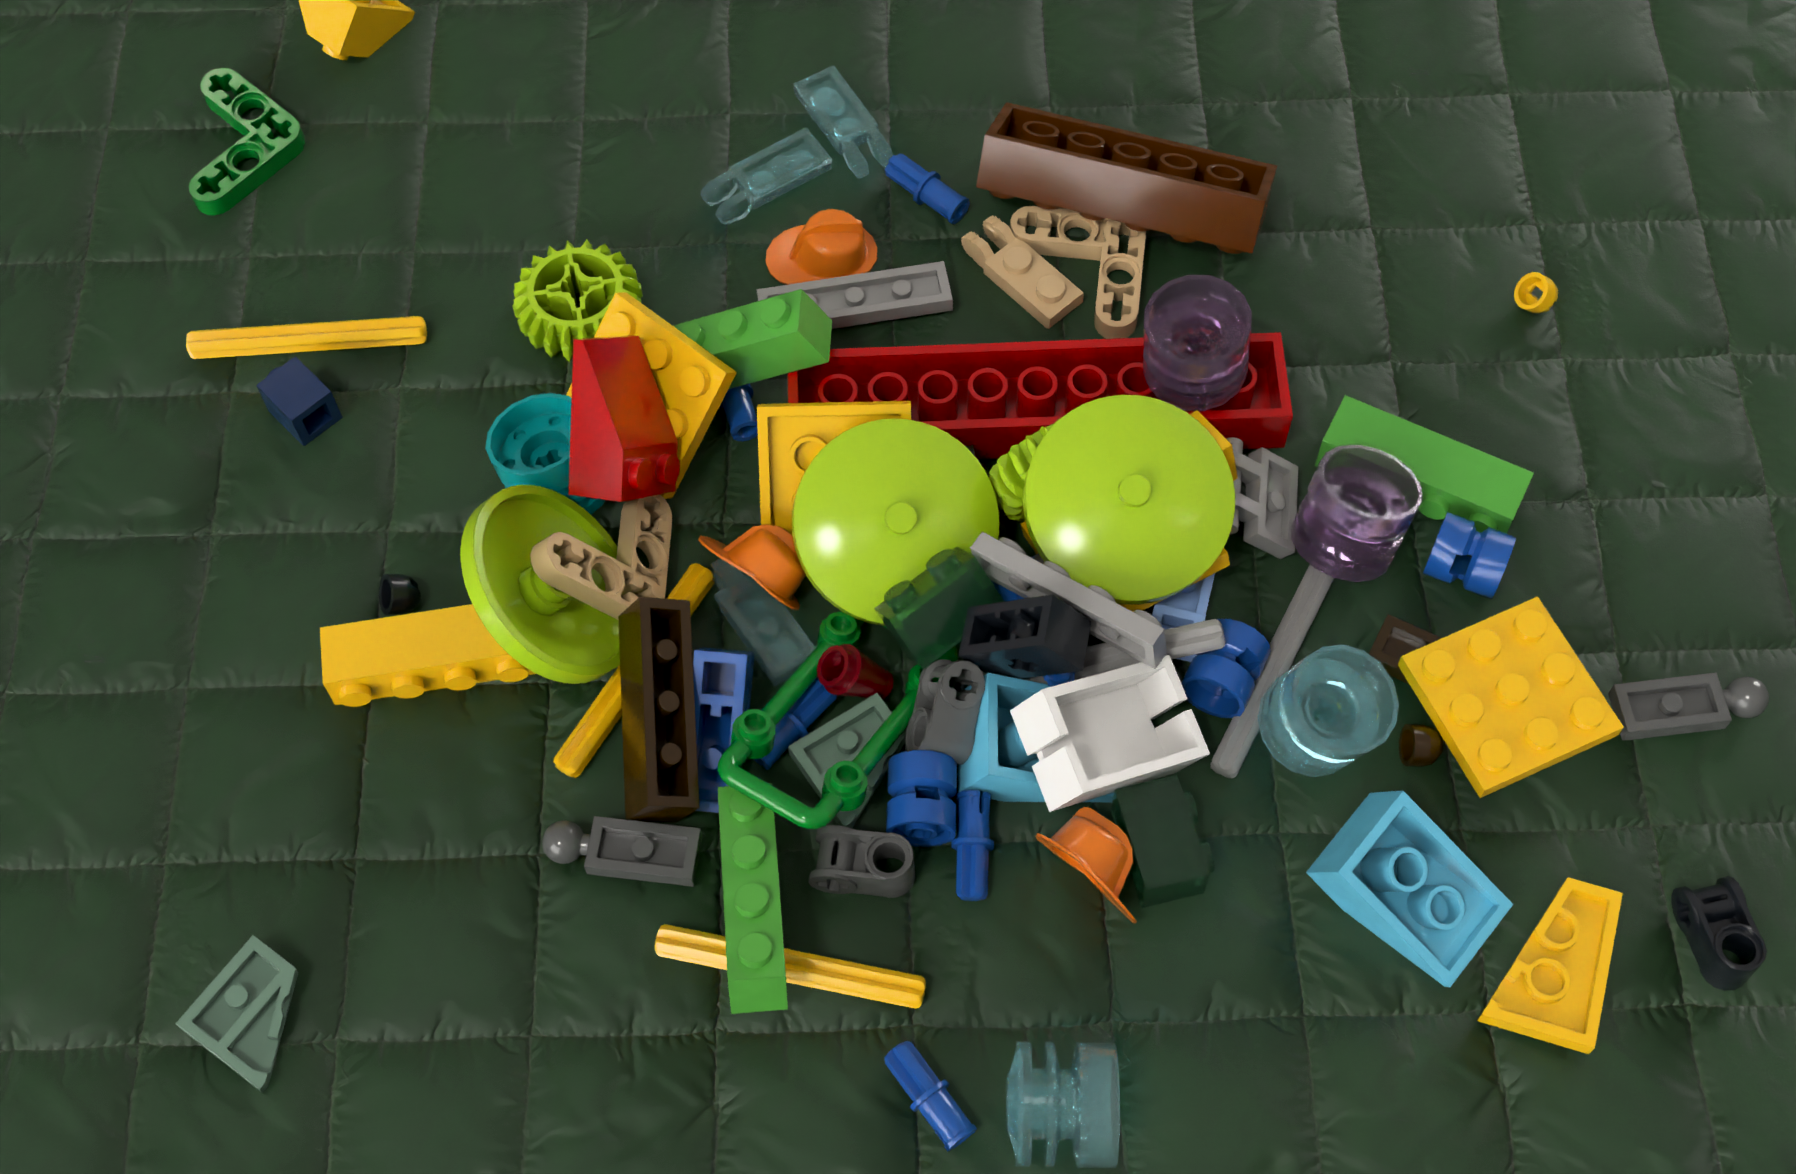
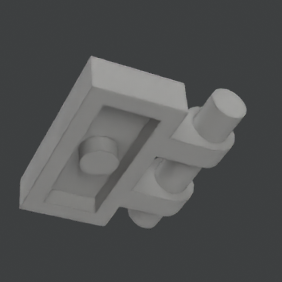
(1269, 499)

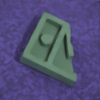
(842, 741)
(244, 1012)

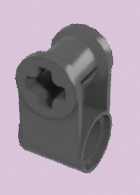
(945, 715)
(857, 862)

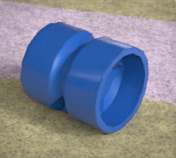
(1488, 552)
(1224, 678)
(922, 795)

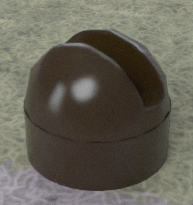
(1419, 745)

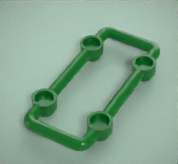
(845, 781)

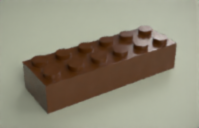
(1126, 177)

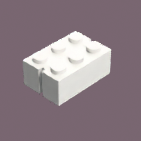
(1101, 732)

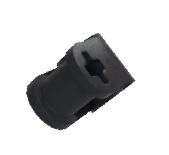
(1716, 921)

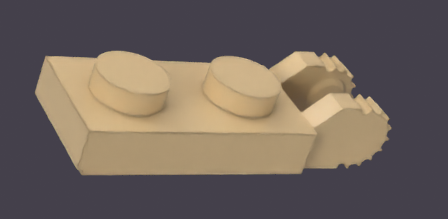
(1023, 273)

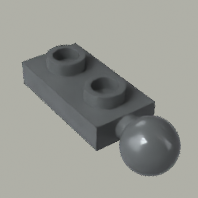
(1684, 704)
(628, 849)

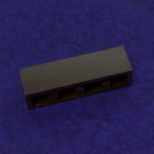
(658, 710)

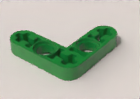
(256, 143)

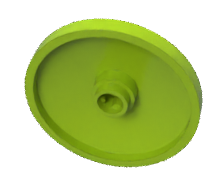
(1129, 497)
(883, 507)
(523, 613)

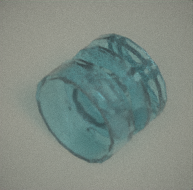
(1349, 697)
(1065, 1104)

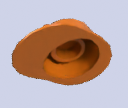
(823, 248)
(767, 557)
(1097, 851)

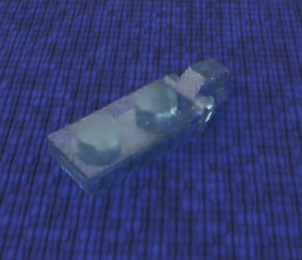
(761, 622)

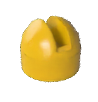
(1527, 301)

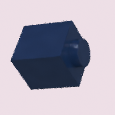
(299, 401)

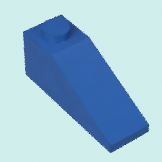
(720, 697)

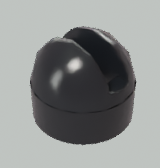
(398, 594)

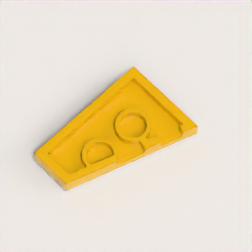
(1561, 971)

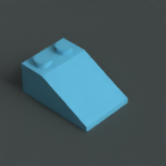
(998, 755)
(1410, 885)

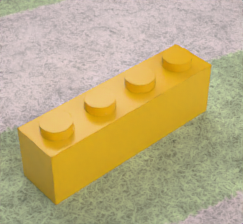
(412, 656)

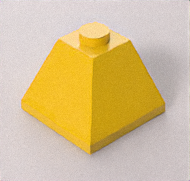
(354, 25)

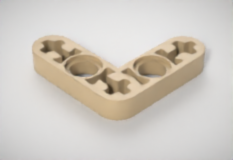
(1099, 246)
(568, 562)

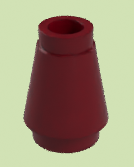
(852, 673)

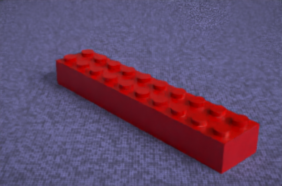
(1011, 389)

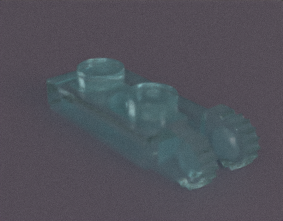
(842, 119)
(766, 175)

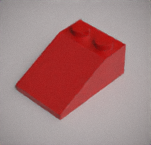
(618, 423)

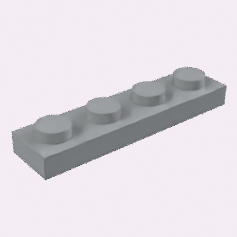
(876, 294)
(1129, 631)

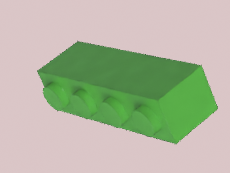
(765, 336)
(1450, 472)
(751, 904)

